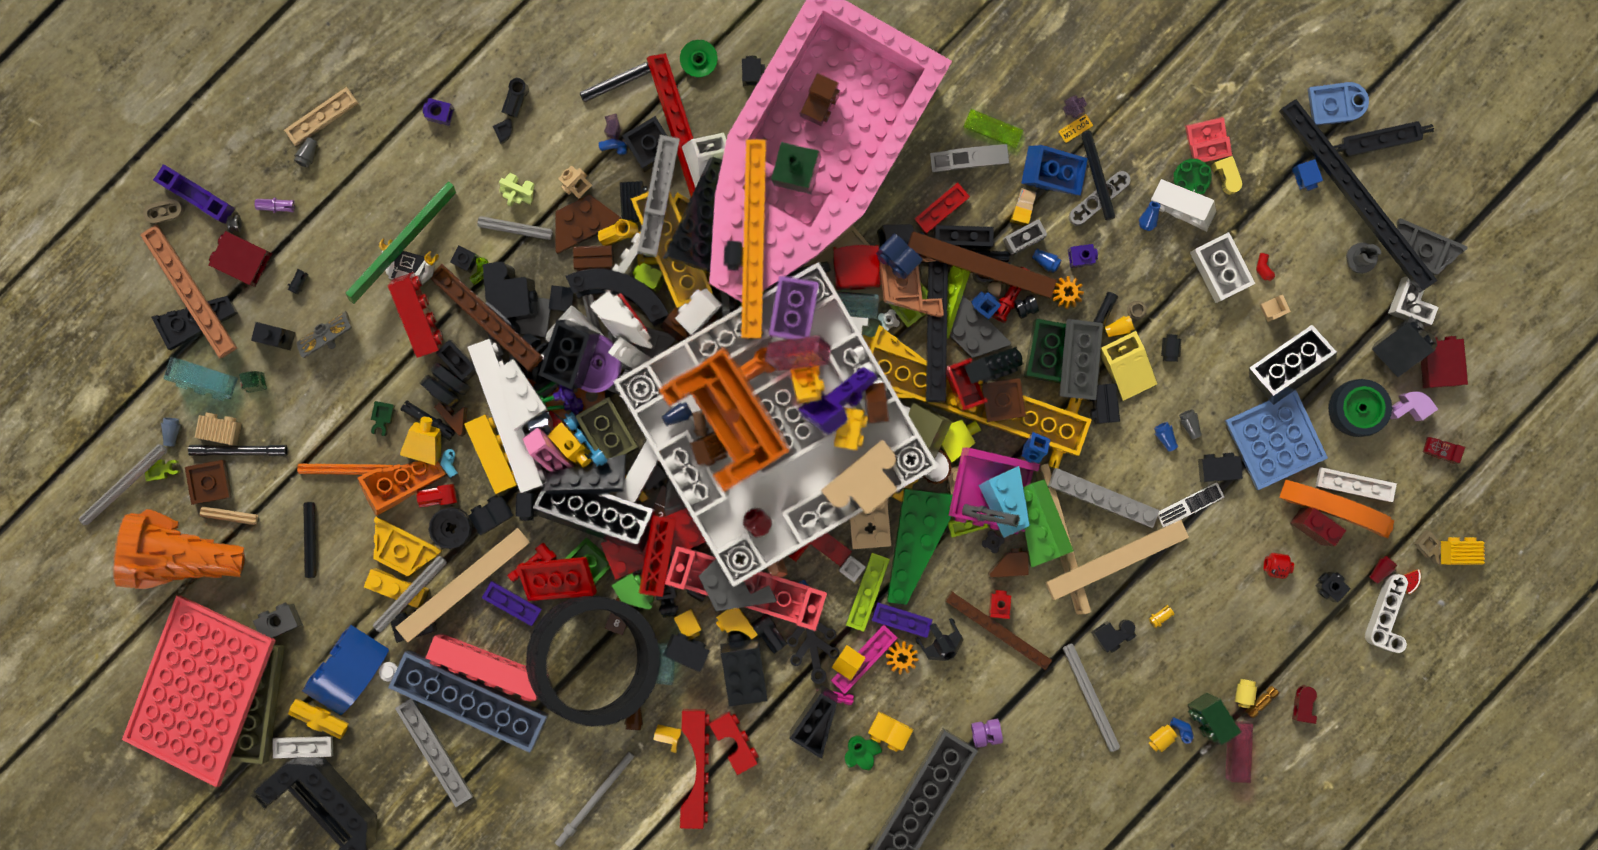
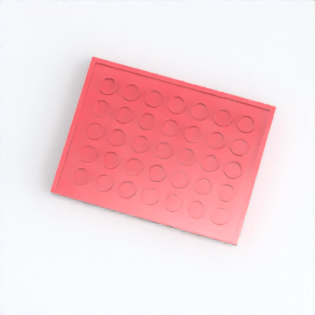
(198, 690)

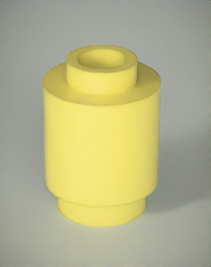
(1246, 693)

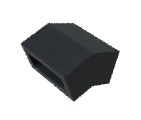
(560, 298)

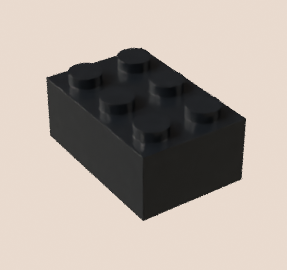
(569, 354)
(743, 672)

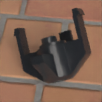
(944, 646)

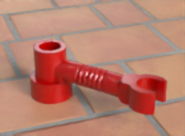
(543, 554)

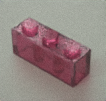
(798, 353)
(1240, 754)

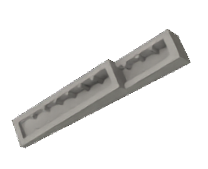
(658, 196)

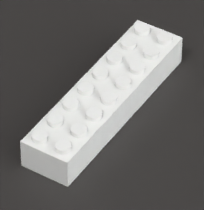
(527, 471)

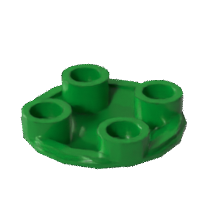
(1193, 175)

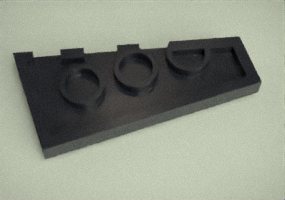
(180, 326)
(588, 479)

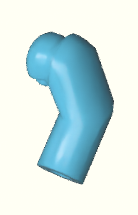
(447, 463)

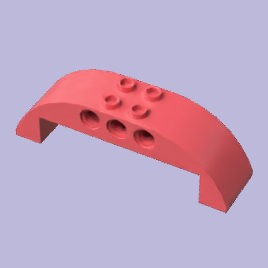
(794, 600)

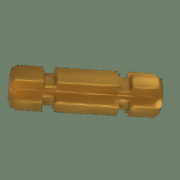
(1262, 701)

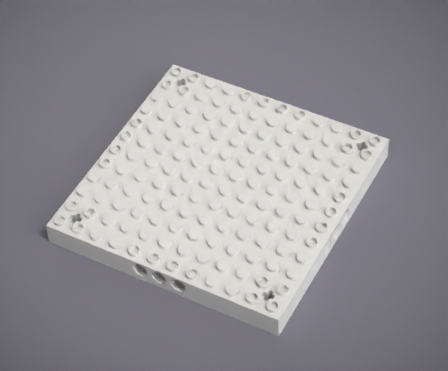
(792, 483)

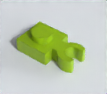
(160, 470)

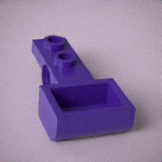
(829, 412)

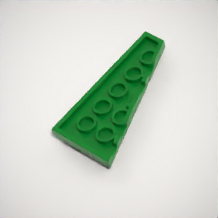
(918, 533)

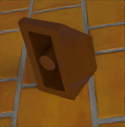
(876, 403)
(1011, 564)

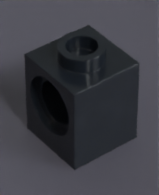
(464, 259)

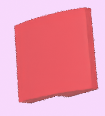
(1208, 140)

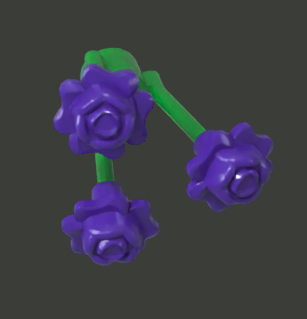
(571, 403)

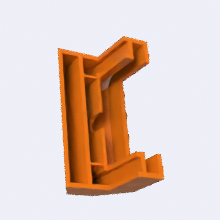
(733, 413)

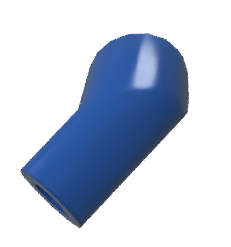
(613, 143)
(1184, 729)

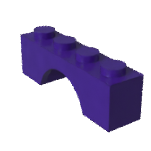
(194, 193)

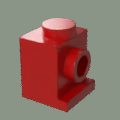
(994, 610)

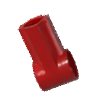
(441, 495)

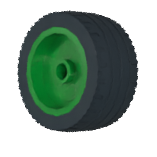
(1374, 411)

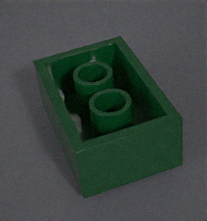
(1046, 351)
(1213, 719)

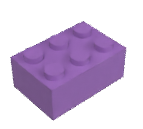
(793, 308)

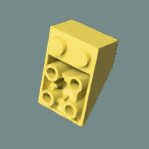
(1128, 365)

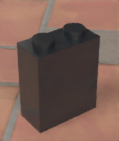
(1405, 346)

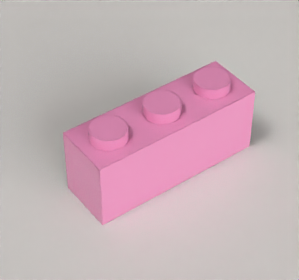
(546, 452)

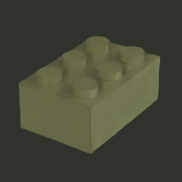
(607, 429)

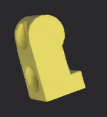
(1229, 175)

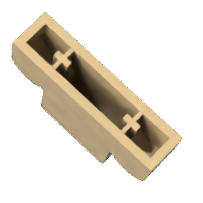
(864, 480)

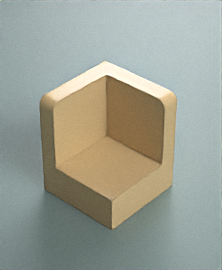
(1275, 308)

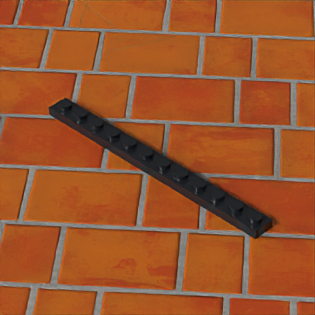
(1358, 196)

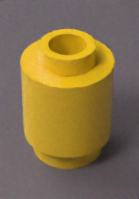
(1162, 738)

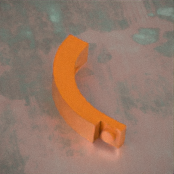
(1338, 507)

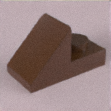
(455, 421)

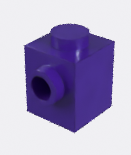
(1082, 255)

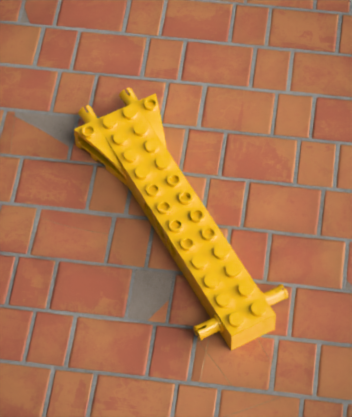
(907, 377)

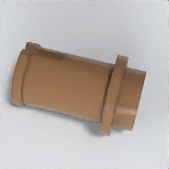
(699, 423)

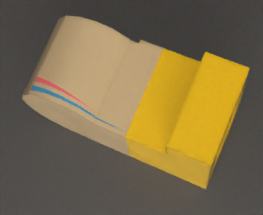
(1023, 207)

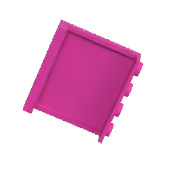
(976, 468)

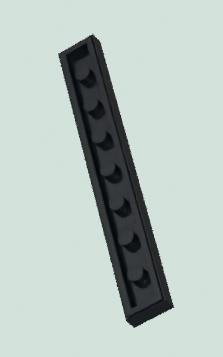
(936, 335)

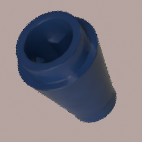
(677, 414)

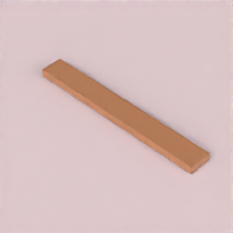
(188, 291)

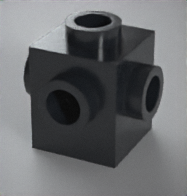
(1332, 586)

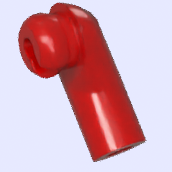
(1263, 269)

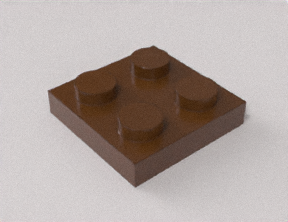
(1003, 400)
(208, 482)

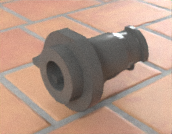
(1362, 257)

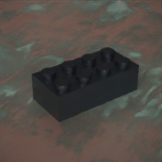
(1292, 364)

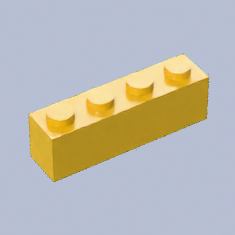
(491, 453)

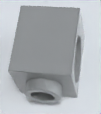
(851, 568)

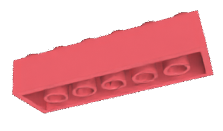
(481, 665)

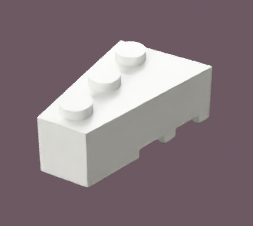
(1185, 204)
(519, 395)

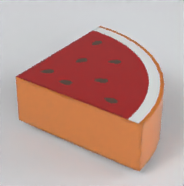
(1413, 580)

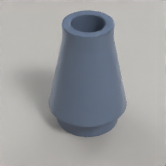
(170, 429)

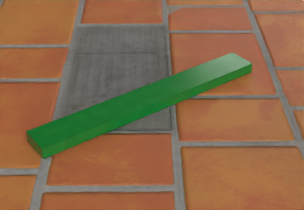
(400, 242)

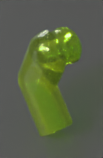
(478, 276)

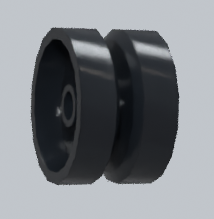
(446, 383)

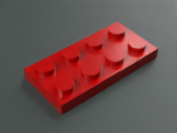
(557, 579)

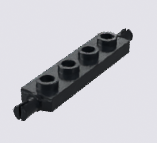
(1383, 138)

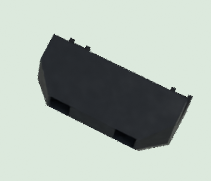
(325, 798)

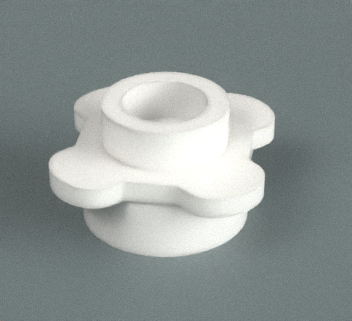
(889, 315)

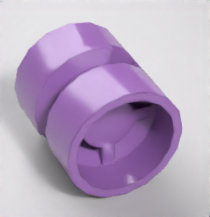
(986, 733)

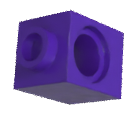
(445, 115)

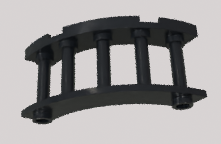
(597, 280)

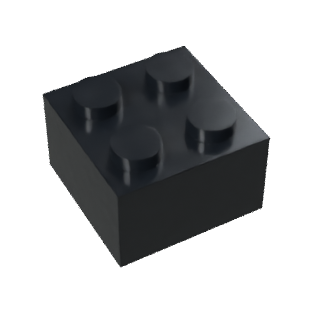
(644, 142)

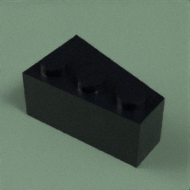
(815, 722)

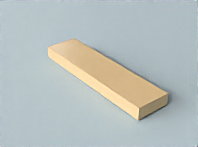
(321, 116)

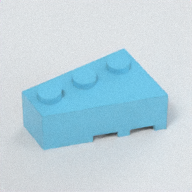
(1007, 495)

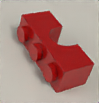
(744, 756)

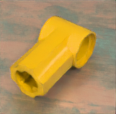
(617, 232)

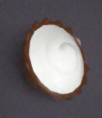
(943, 470)

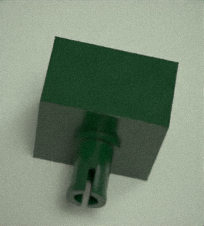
(796, 168)

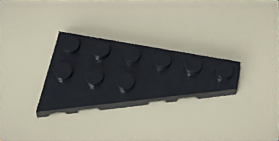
(694, 234)

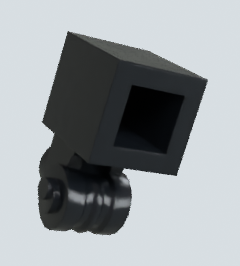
(668, 605)
(1110, 638)

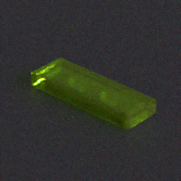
(993, 128)

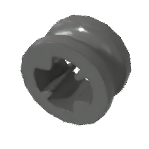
(234, 223)

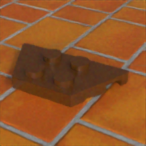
(581, 221)

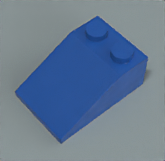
(1054, 170)

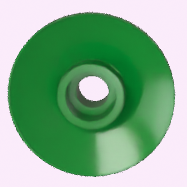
(696, 49)

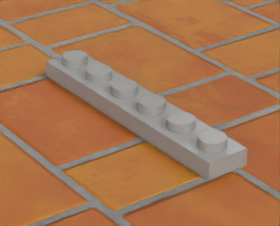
(1103, 498)
(434, 752)

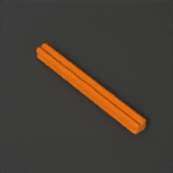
(345, 469)

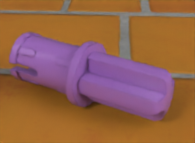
(274, 205)

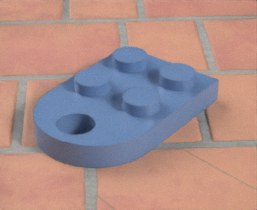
(1336, 103)

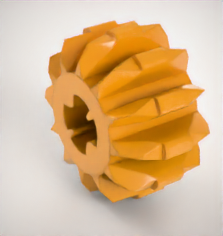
(1069, 300)
(906, 651)

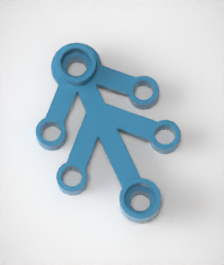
(597, 456)

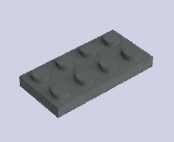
(1081, 359)

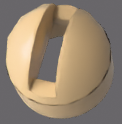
(995, 288)

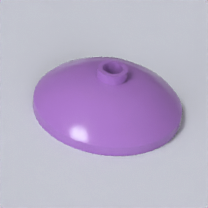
(601, 377)

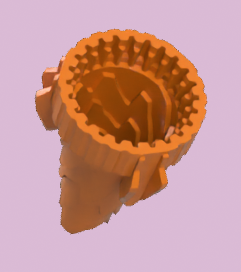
(155, 553)

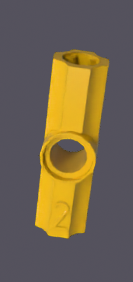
(318, 718)

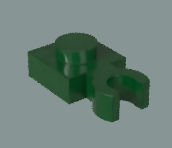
(382, 414)

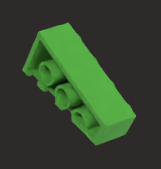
(1046, 532)

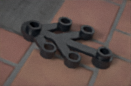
(812, 642)

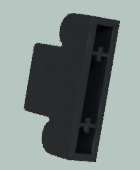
(509, 296)

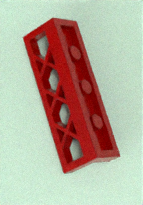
(660, 556)

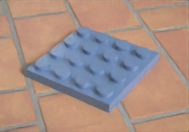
(1276, 440)

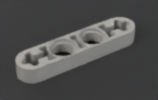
(1094, 196)

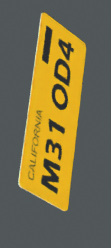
(1075, 128)

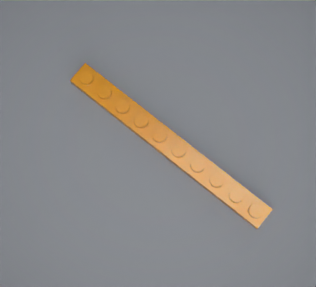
(753, 239)

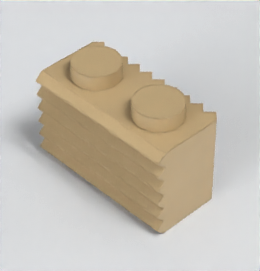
(218, 430)

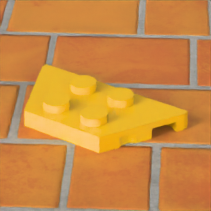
(400, 548)

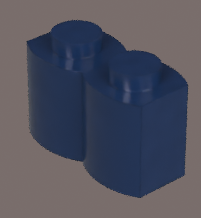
(899, 256)

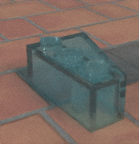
(200, 378)

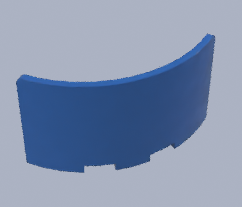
(347, 671)

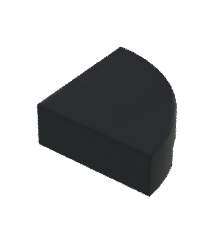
(503, 130)

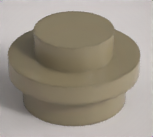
(1136, 310)

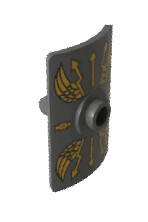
(323, 335)

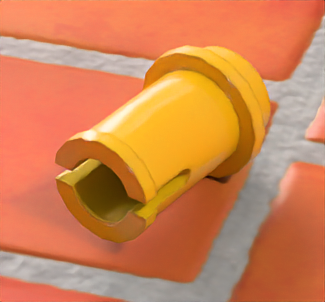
(1161, 616)

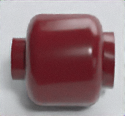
(757, 522)

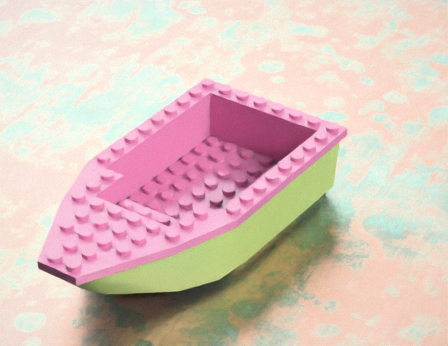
(882, 93)

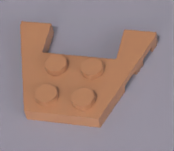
(908, 292)

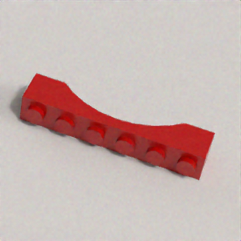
(693, 809)

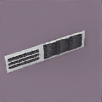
(1190, 504)

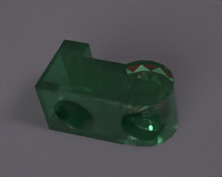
(253, 381)

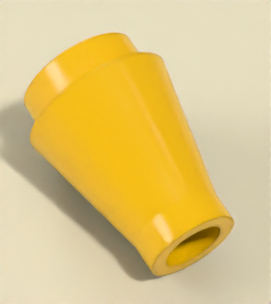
(1120, 327)

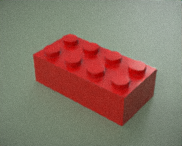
(415, 314)

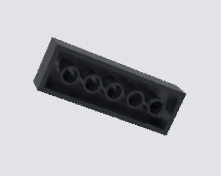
(599, 516)

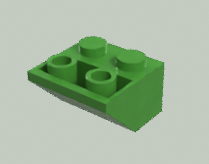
(628, 591)

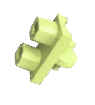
(515, 192)

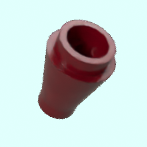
(1383, 569)

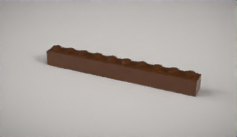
(998, 630)

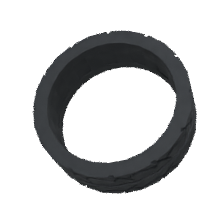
(642, 682)

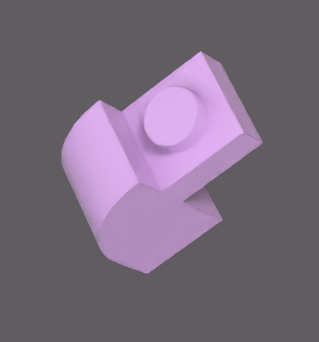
(1416, 403)

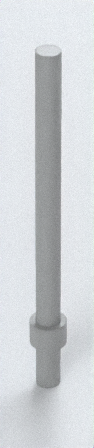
(570, 828)

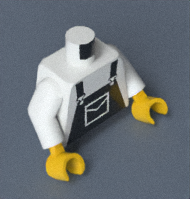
(409, 262)

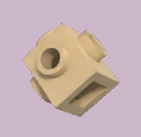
(574, 181)

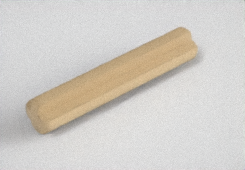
(228, 515)

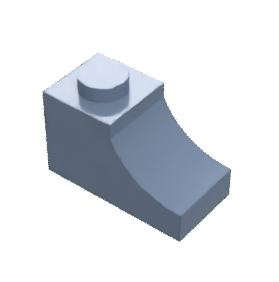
(543, 422)

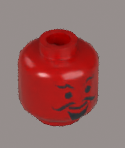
(1278, 565)

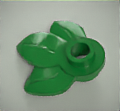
(863, 755)

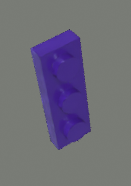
(512, 603)
(902, 620)

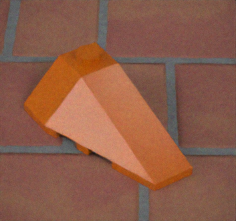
(392, 485)

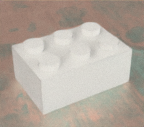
(1222, 267)

